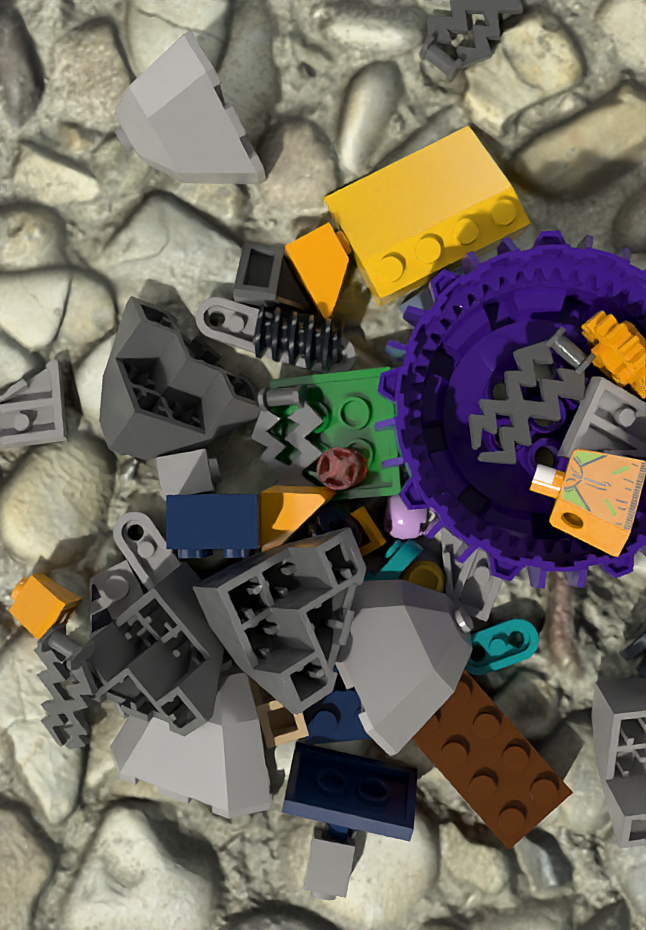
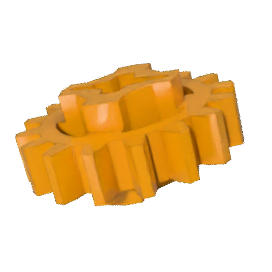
(618, 351)

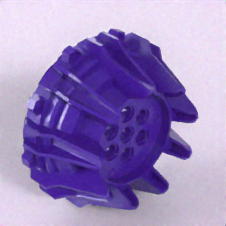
(458, 359)

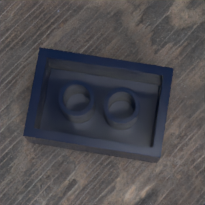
(213, 522)

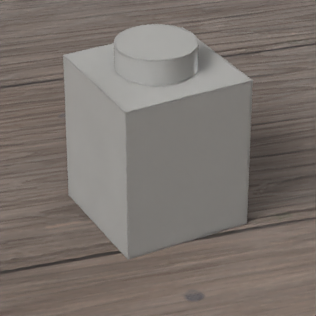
(188, 473)
(328, 865)

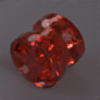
(333, 471)

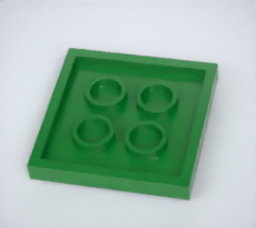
(350, 409)

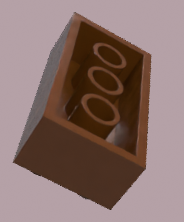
(490, 763)

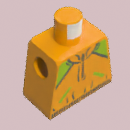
(594, 497)

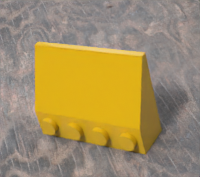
(426, 214)

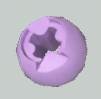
(402, 522)

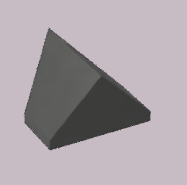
(269, 280)

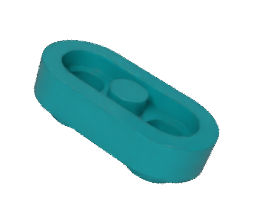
(399, 558)
(496, 647)

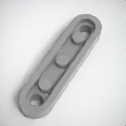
(240, 328)
(149, 554)

